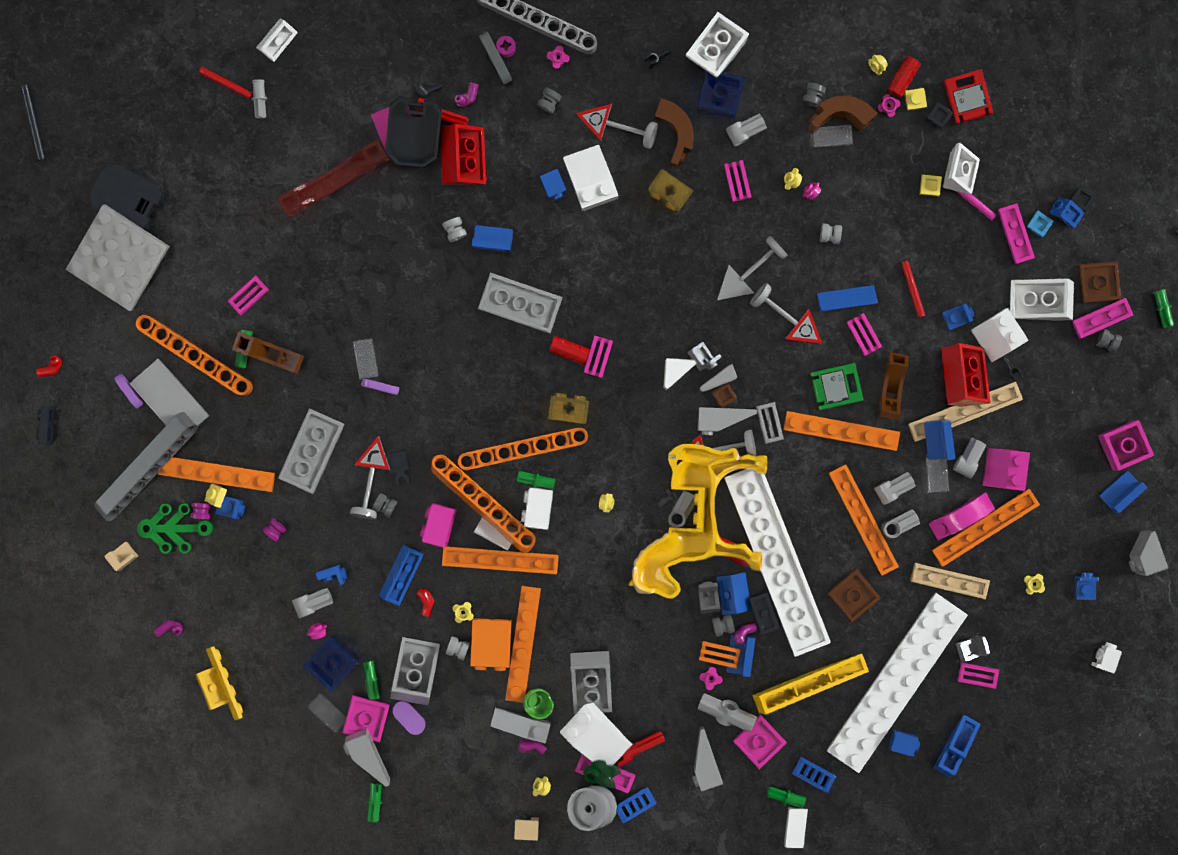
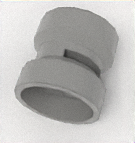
(454, 229)
(830, 233)
(458, 648)

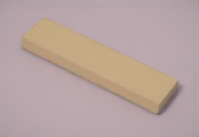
(950, 581)

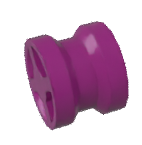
(506, 51)
(200, 510)
(274, 529)

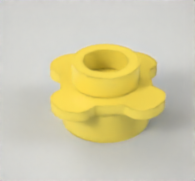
(877, 64)
(792, 179)
(606, 502)
(1039, 584)
(462, 617)
(541, 786)

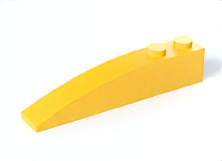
(809, 684)

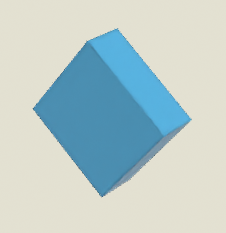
(1039, 224)

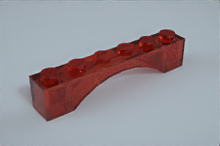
(319, 188)

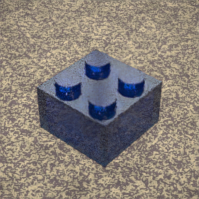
(721, 94)
(331, 663)

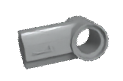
(743, 130)
(968, 461)
(892, 489)
(683, 508)
(901, 524)
(309, 603)

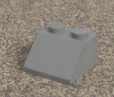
(1147, 554)

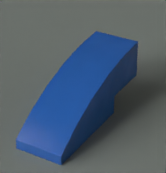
(957, 746)

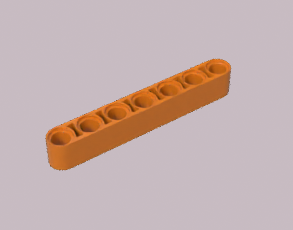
(186, 350)
(513, 448)
(485, 512)

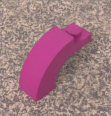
(962, 517)

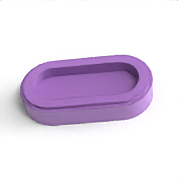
(380, 386)
(127, 389)
(409, 717)

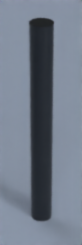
(32, 122)

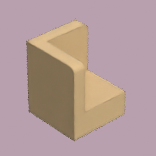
(121, 556)
(526, 829)

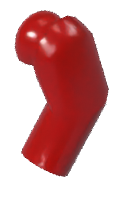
(427, 600)

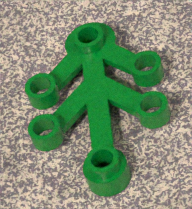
(171, 528)

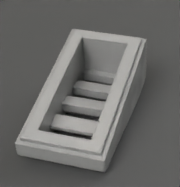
(726, 375)

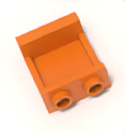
(491, 643)

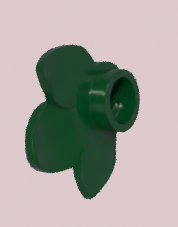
(601, 773)

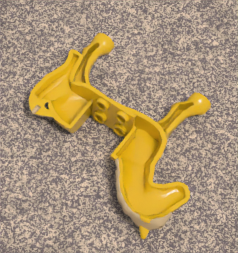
(701, 472)

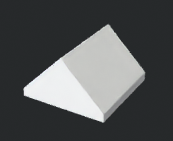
(961, 170)
(675, 369)

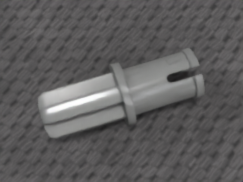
(259, 99)

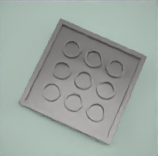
(117, 257)

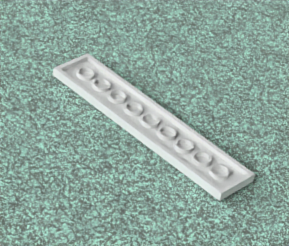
(780, 563)
(897, 682)

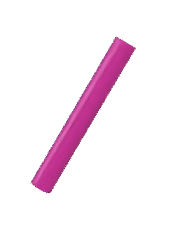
(979, 205)

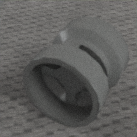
(814, 94)
(549, 100)
(1108, 340)
(388, 508)
(723, 625)

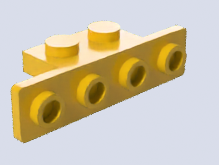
(216, 685)

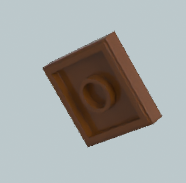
(1099, 282)
(854, 595)

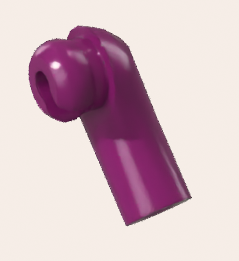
(467, 98)
(169, 626)
(743, 630)
(527, 744)

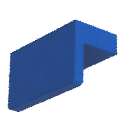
(492, 238)
(939, 439)
(1122, 492)
(733, 593)
(745, 658)

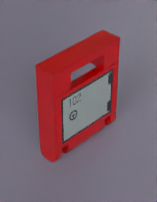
(970, 99)

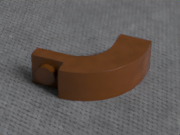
(843, 107)
(677, 119)
(267, 352)
(892, 386)

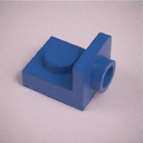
(1067, 212)
(958, 316)
(231, 508)
(328, 574)
(1085, 586)

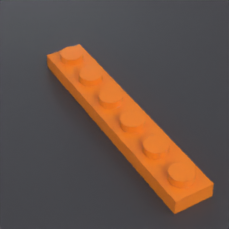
(841, 431)
(219, 474)
(863, 520)
(985, 527)
(500, 560)
(523, 644)

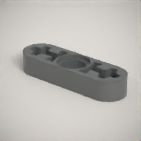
(495, 57)

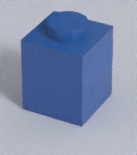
(553, 185)
(904, 743)

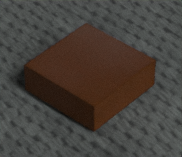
(724, 395)

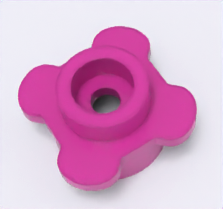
(558, 62)
(889, 110)
(811, 190)
(317, 631)
(711, 673)

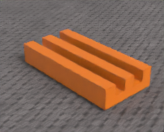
(715, 661)

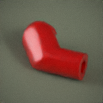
(52, 368)

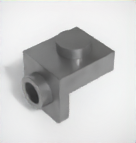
(703, 357)
(708, 597)
(972, 648)

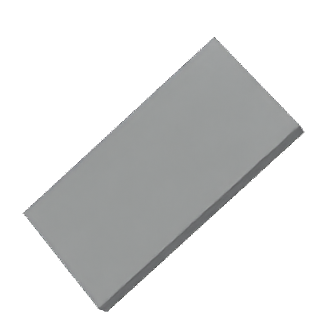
(520, 303)
(166, 394)
(311, 451)

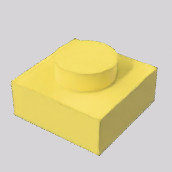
(915, 99)
(930, 185)
(215, 495)

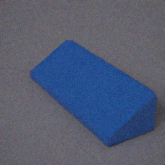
(847, 298)
(401, 575)

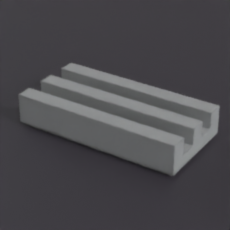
(762, 425)

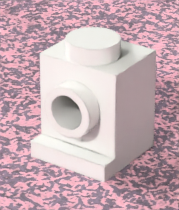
(1107, 657)

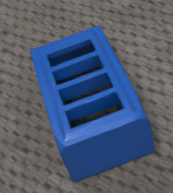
(831, 777)
(624, 818)

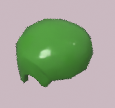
(538, 703)

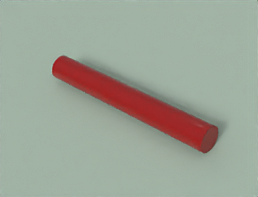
(226, 83)
(913, 289)

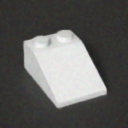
(717, 45)
(590, 178)
(1042, 299)
(595, 735)

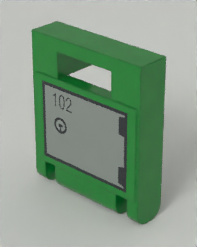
(833, 386)

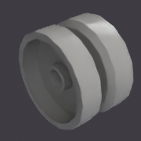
(591, 808)

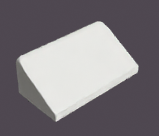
(277, 39)
(490, 533)
(795, 827)

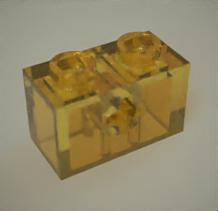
(667, 181)
(557, 412)

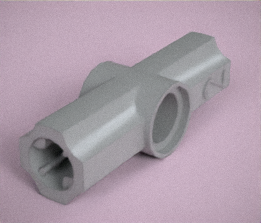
(727, 712)

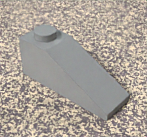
(716, 419)
(521, 725)
(365, 754)
(705, 766)

